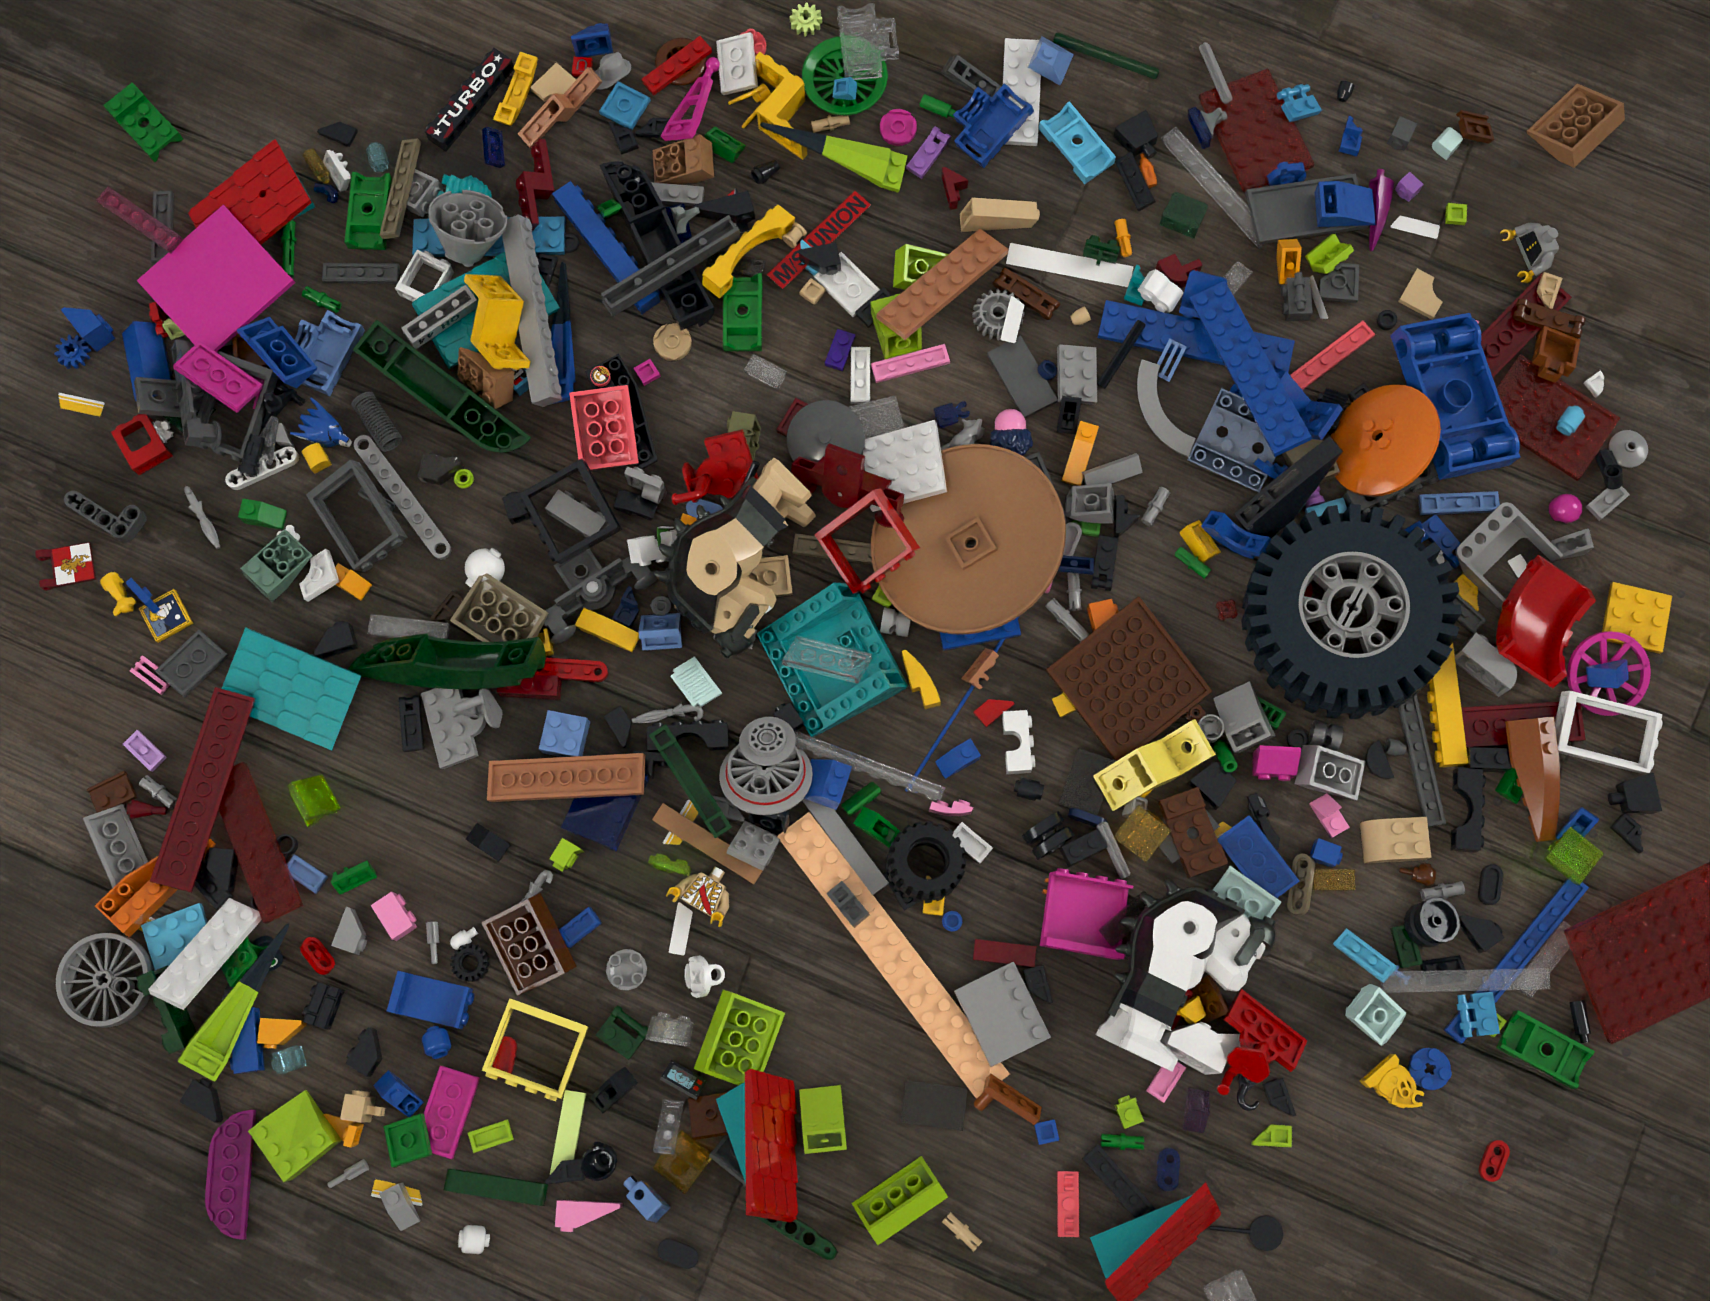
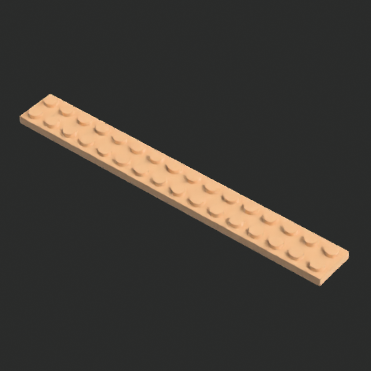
(893, 955)

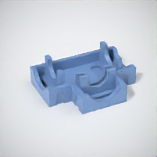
(328, 348)

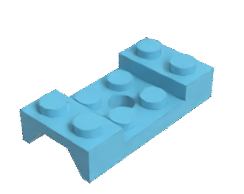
(1087, 158)

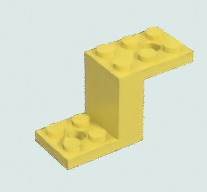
(1154, 765)

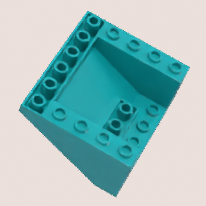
(841, 620)

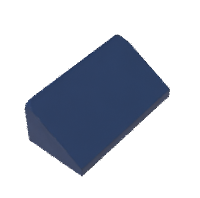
(1077, 565)

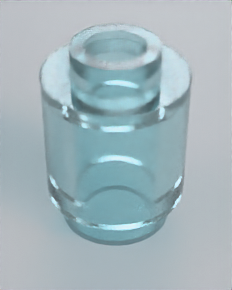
(377, 157)

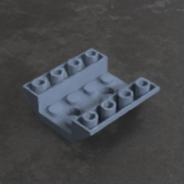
(1232, 454)

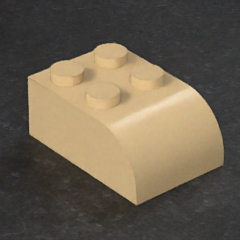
(1395, 840)

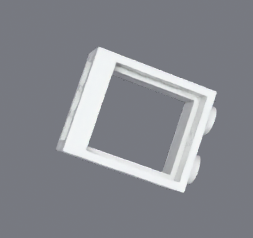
(412, 269)

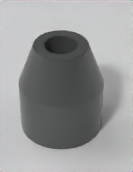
(1394, 747)

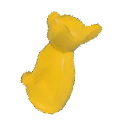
(114, 585)

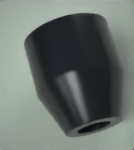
(1345, 90)

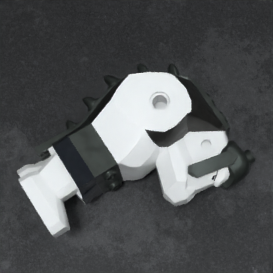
(1168, 955)

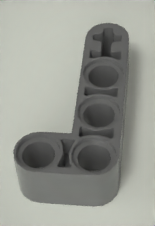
(100, 515)

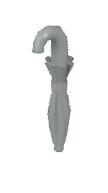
(207, 527)
(656, 715)
(535, 887)

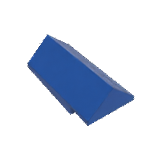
(278, 351)
(145, 353)

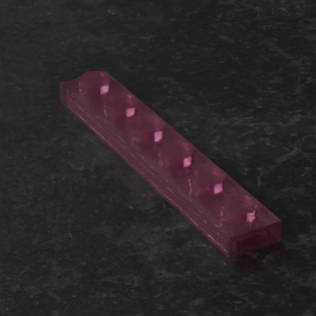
(139, 220)

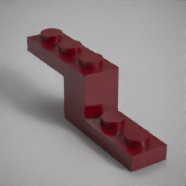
(535, 184)

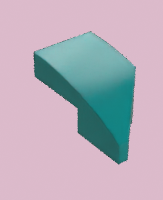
(1132, 293)

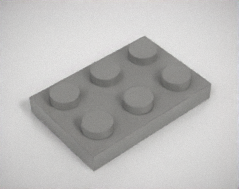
(1077, 373)

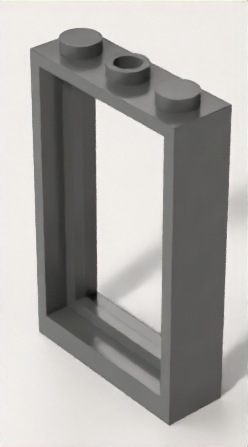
(259, 412)
(332, 484)

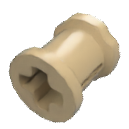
(794, 235)

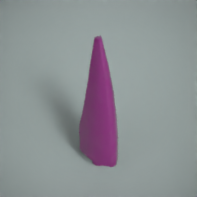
(1382, 195)

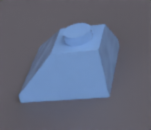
(1050, 60)

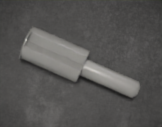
(432, 939)
(350, 1173)

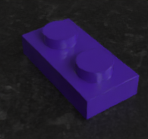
(840, 350)

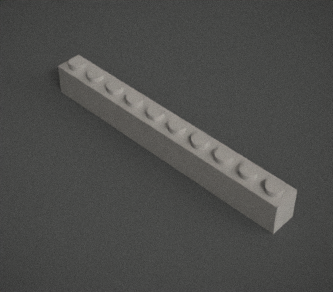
(533, 323)

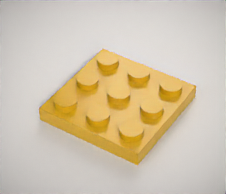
(1638, 614)

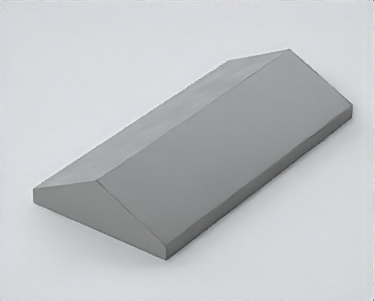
(115, 842)

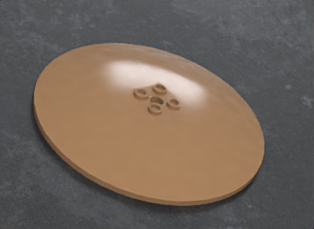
(1017, 551)

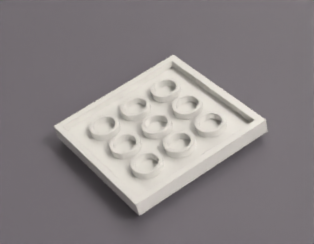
(909, 459)

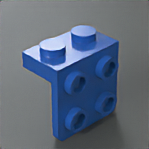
(1195, 284)

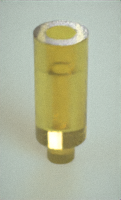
(317, 165)

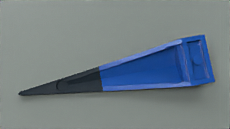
(562, 338)

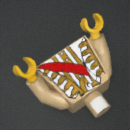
(704, 894)

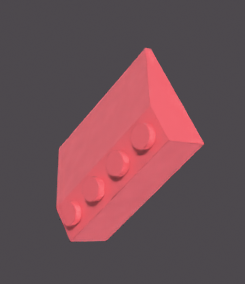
(604, 427)

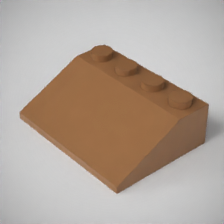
(1577, 124)

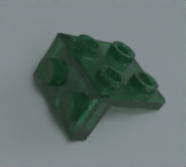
(1183, 214)

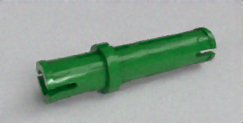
(289, 241)

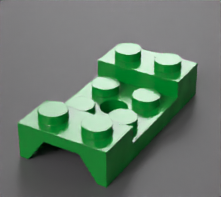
(131, 109)
(361, 227)
(745, 330)
(1524, 1040)

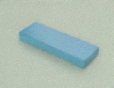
(1365, 955)

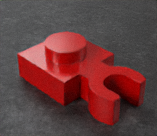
(158, 316)

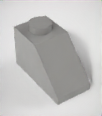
(350, 933)
(400, 1206)

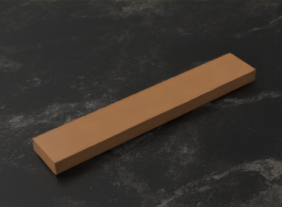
(704, 842)

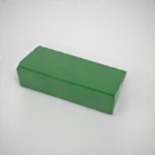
(724, 144)
(1508, 786)
(861, 798)

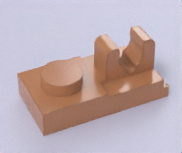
(984, 662)

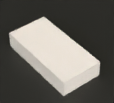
(972, 843)

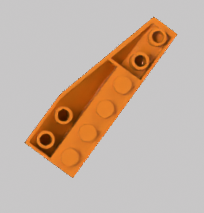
(136, 898)

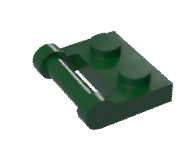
(619, 1038)

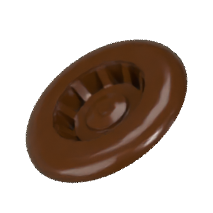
(669, 49)

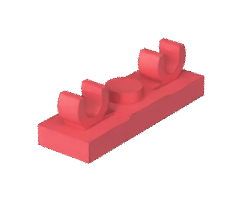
(1067, 1203)

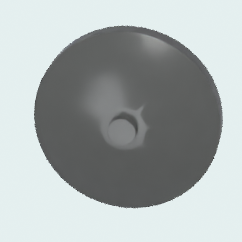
(824, 424)

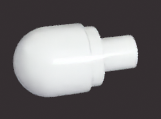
(463, 938)

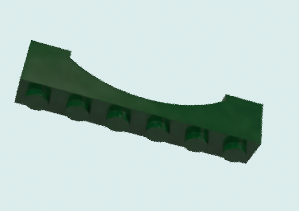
(690, 781)

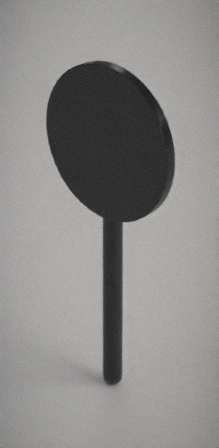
(1264, 1232)

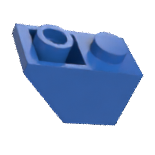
(398, 1094)

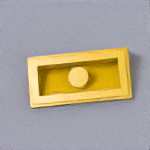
(1199, 541)

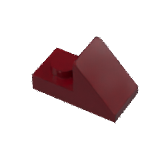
(952, 184)

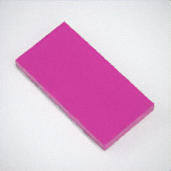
(218, 376)
(449, 1109)

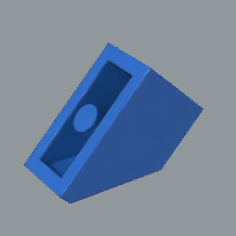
(958, 758)

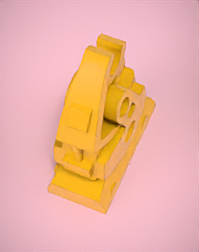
(1391, 1080)

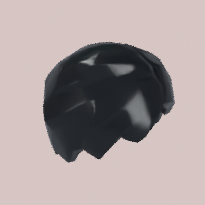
(598, 1161)

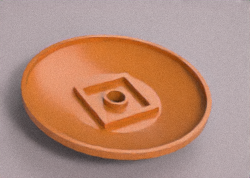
(1402, 453)

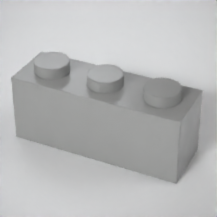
(575, 514)

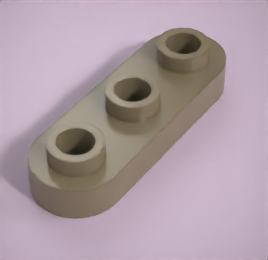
(1303, 895)

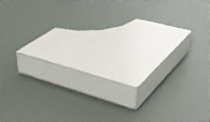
(320, 576)

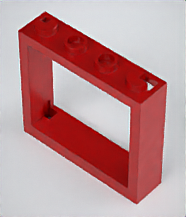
(839, 560)

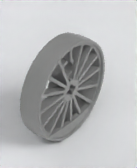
(71, 965)

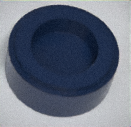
(1047, 370)

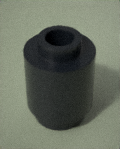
(1029, 789)

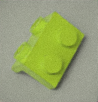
(1328, 254)

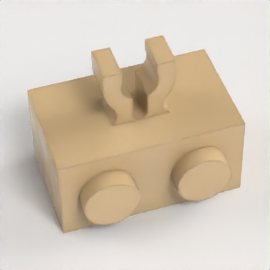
(360, 1107)

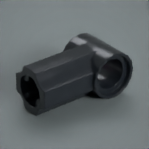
(1609, 469)

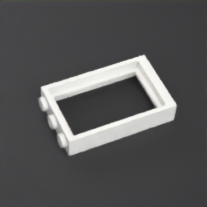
(1564, 721)

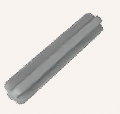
(1113, 850)

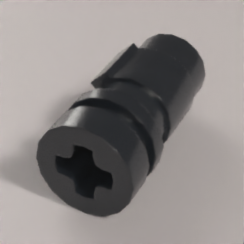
(252, 455)

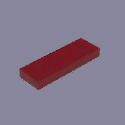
(1004, 953)

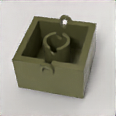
(750, 427)

